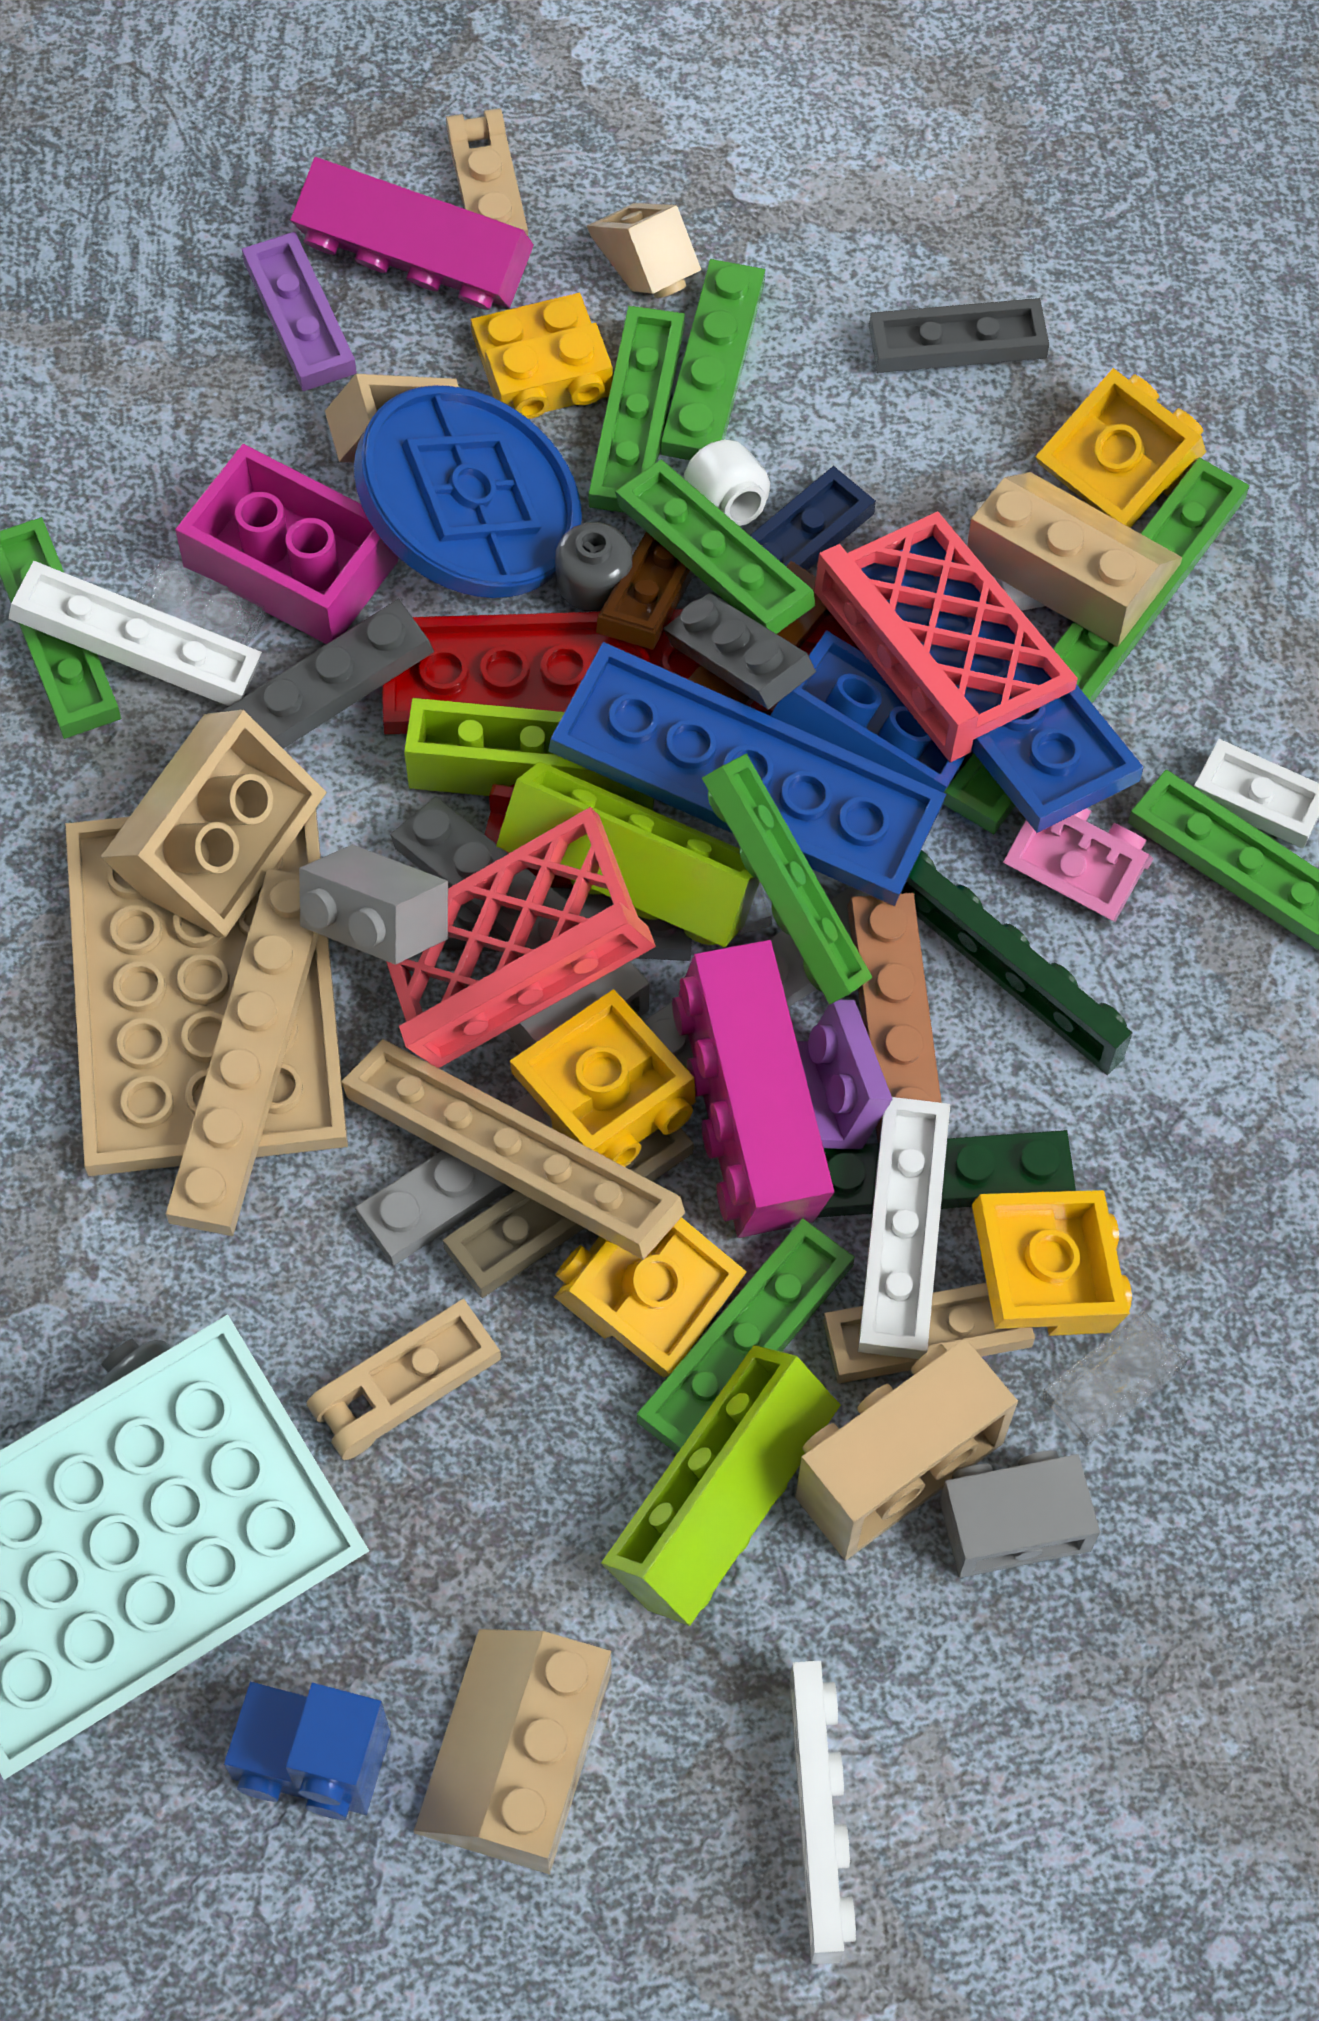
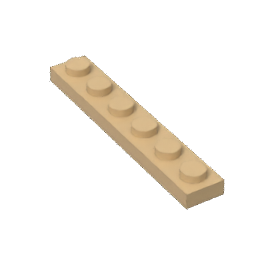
(245, 1062)
(514, 1149)

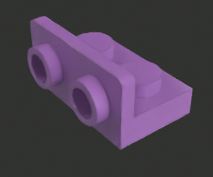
(844, 1077)

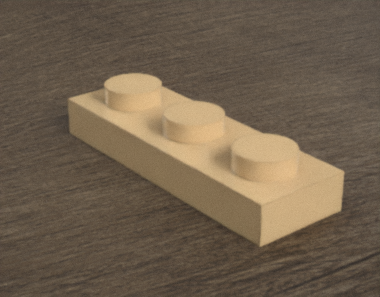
(954, 1316)

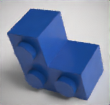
(309, 1747)

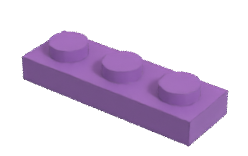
(299, 311)

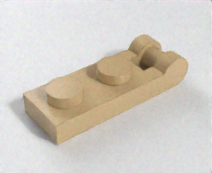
(486, 172)
(404, 1378)

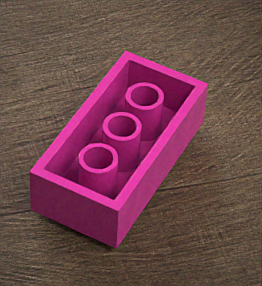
(752, 1090)

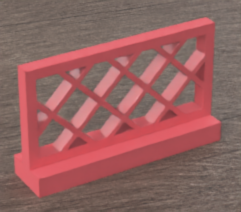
(896, 645)
(525, 977)

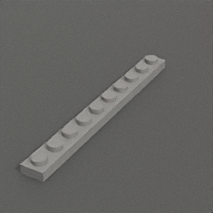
(449, 1190)

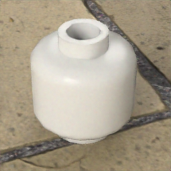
(730, 479)

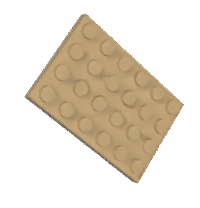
(153, 1010)

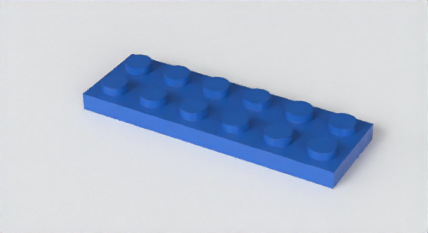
(670, 732)
(1047, 759)

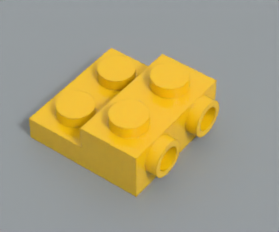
(543, 356)
(1123, 448)
(607, 1080)
(1052, 1261)
(650, 1303)

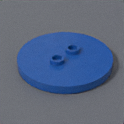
(466, 490)

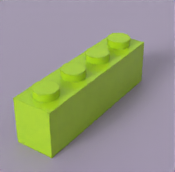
(480, 745)
(664, 863)
(720, 1485)

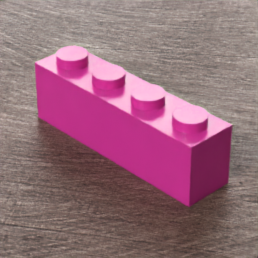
(411, 233)

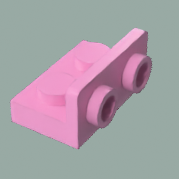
(1082, 861)

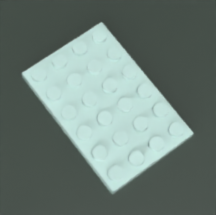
(151, 1536)

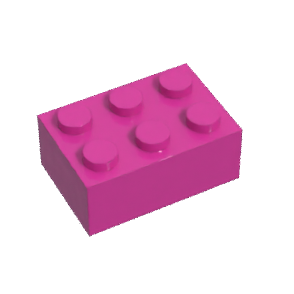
(285, 544)

